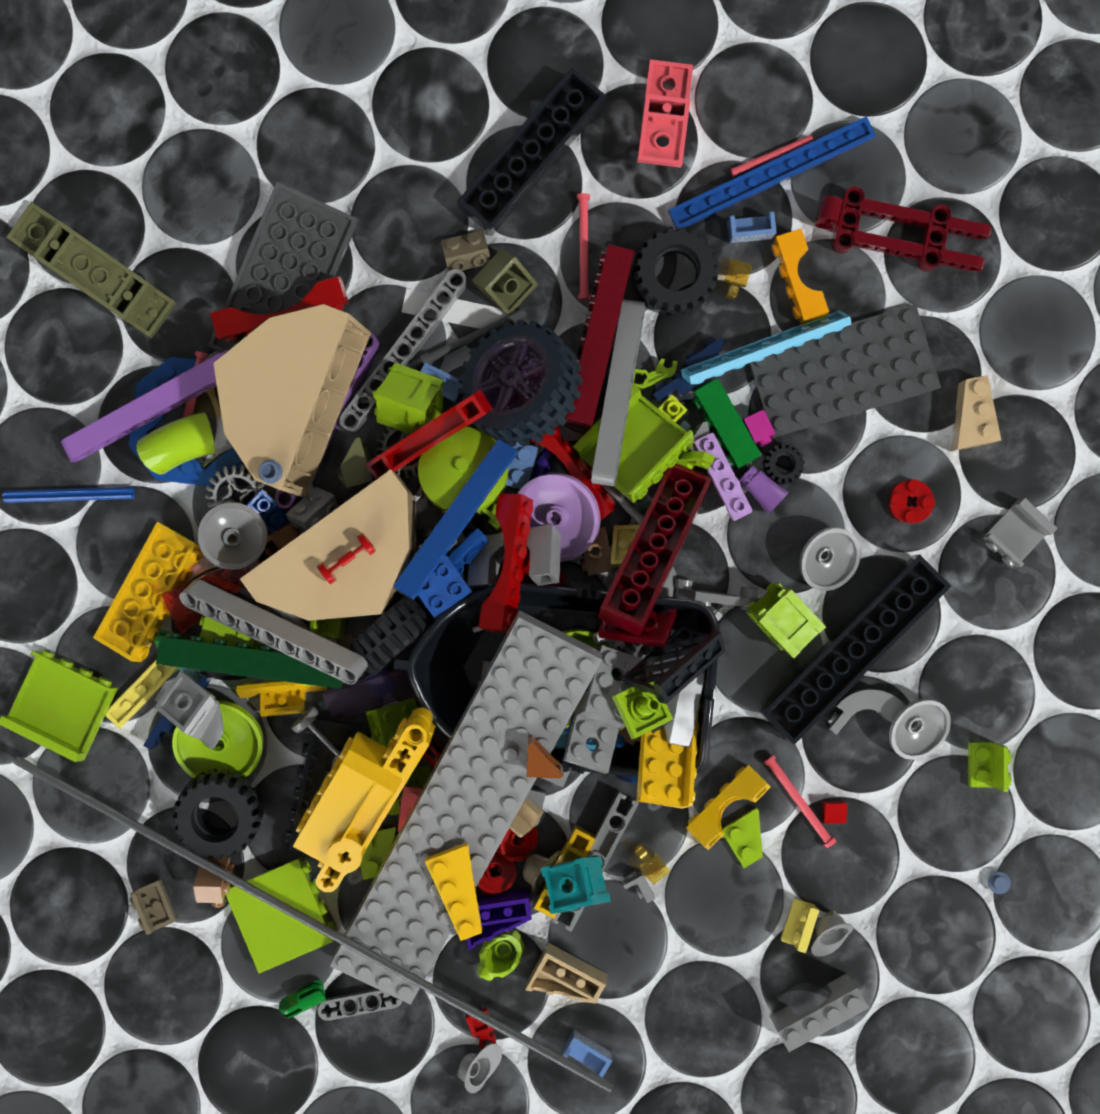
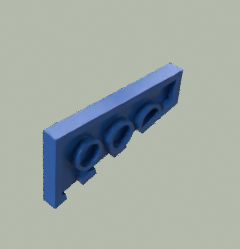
(467, 551)

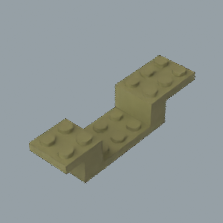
(91, 270)

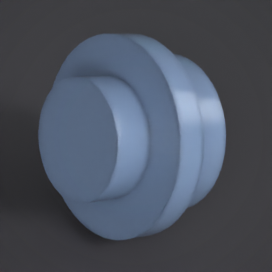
(270, 471)
(999, 882)

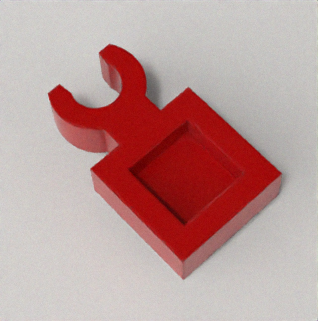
(480, 1029)

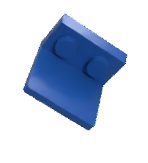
(443, 588)

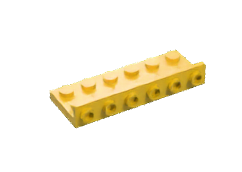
(139, 605)
(667, 770)

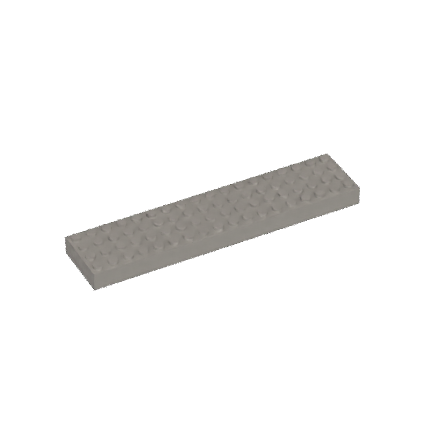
(468, 798)

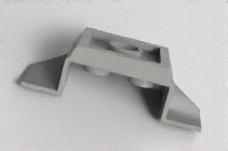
(191, 709)

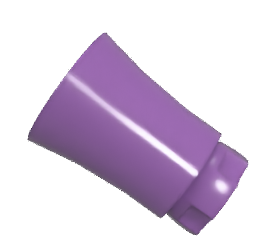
(763, 489)

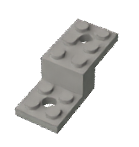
(597, 714)

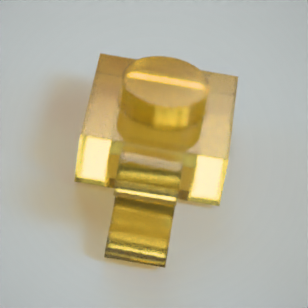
(737, 275)
(653, 865)

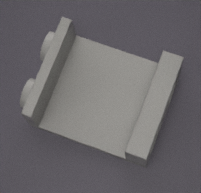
(1018, 532)

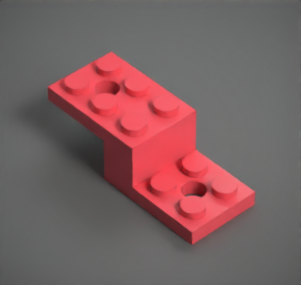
(665, 113)

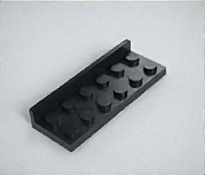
(315, 768)

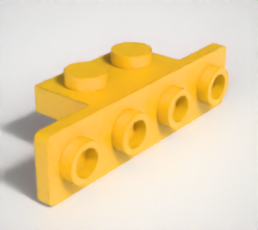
(278, 697)

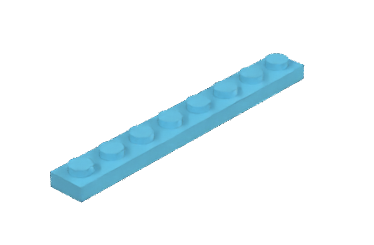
(770, 345)

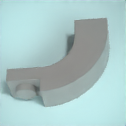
(860, 699)

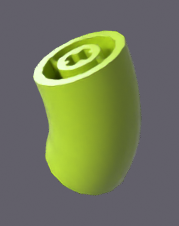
(176, 443)

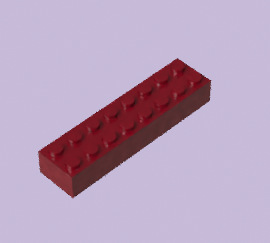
(600, 332)
(654, 549)

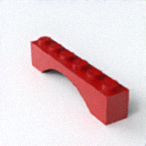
(233, 322)
(430, 435)
(577, 469)
(501, 606)

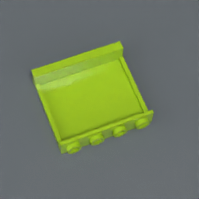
(648, 447)
(60, 706)
(271, 933)

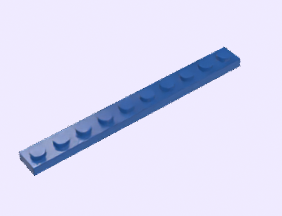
(772, 173)

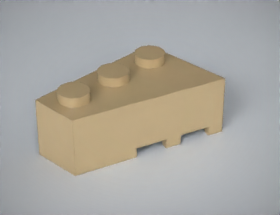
(975, 415)
(566, 976)

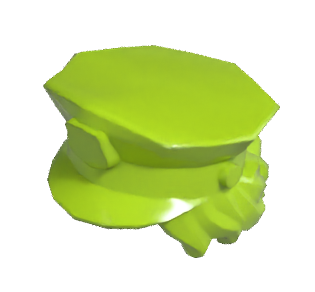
(500, 955)

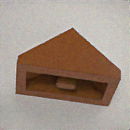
(541, 762)

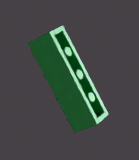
(726, 424)

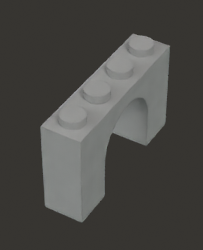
(544, 567)
(801, 1028)

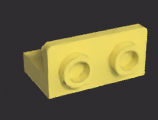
(622, 539)
(800, 924)

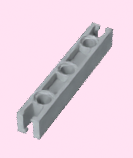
(606, 840)

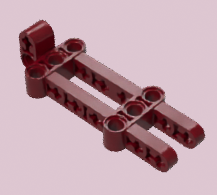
(833, 209)

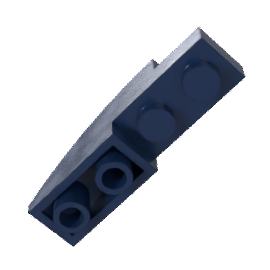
(679, 384)

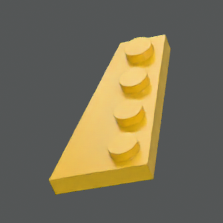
(455, 883)

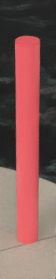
(770, 156)

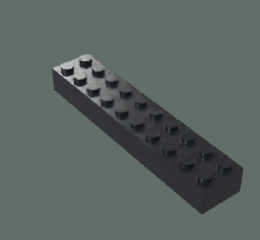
(855, 648)

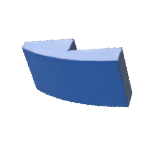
(268, 510)

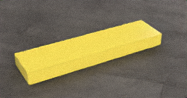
(139, 693)

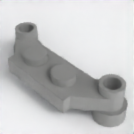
(726, 601)

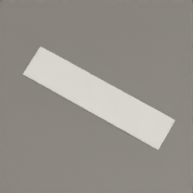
(461, 313)

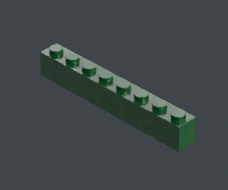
(238, 660)

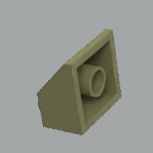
(505, 281)
(354, 471)

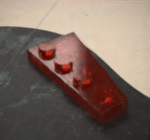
(222, 578)

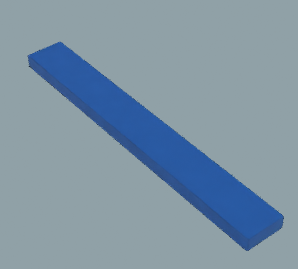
(455, 519)

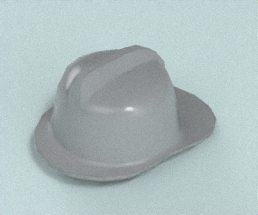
(831, 934)
(478, 1067)

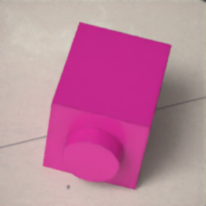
(759, 428)

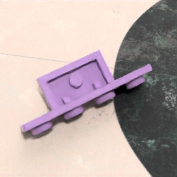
(724, 478)

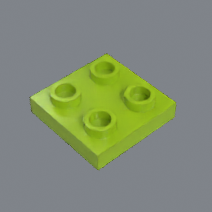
(641, 711)

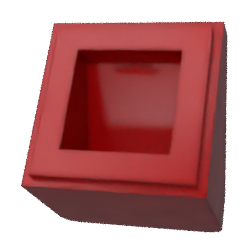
(834, 812)

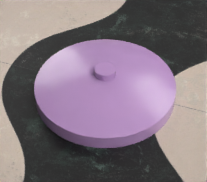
(569, 507)

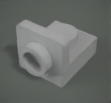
(643, 888)

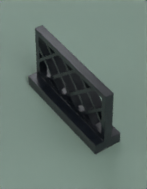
(680, 671)

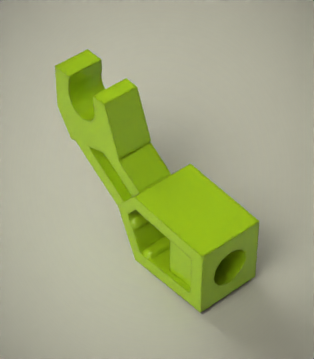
(660, 374)
(696, 458)

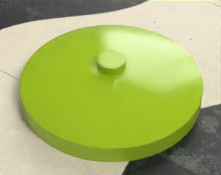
(451, 464)
(236, 750)

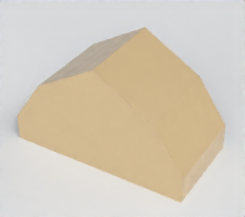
(287, 390)
(363, 586)

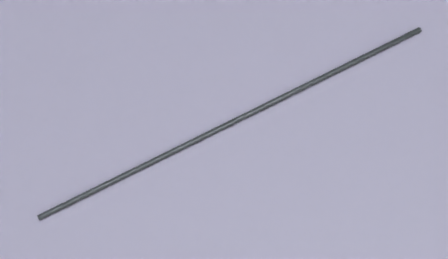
(316, 925)

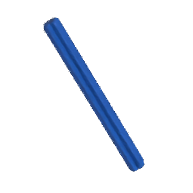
(75, 494)

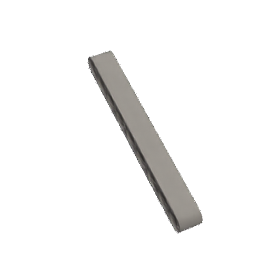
(405, 339)
(618, 393)
(274, 631)

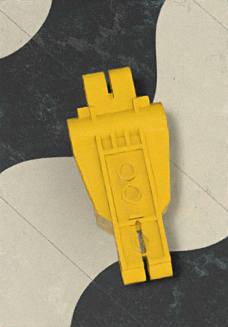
(359, 796)

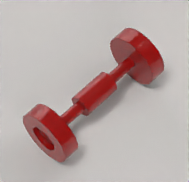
(346, 558)

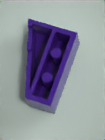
(501, 914)

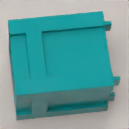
(587, 884)

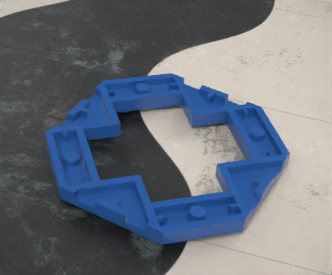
(191, 471)

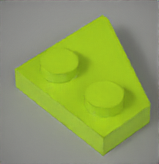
(745, 837)
(377, 851)

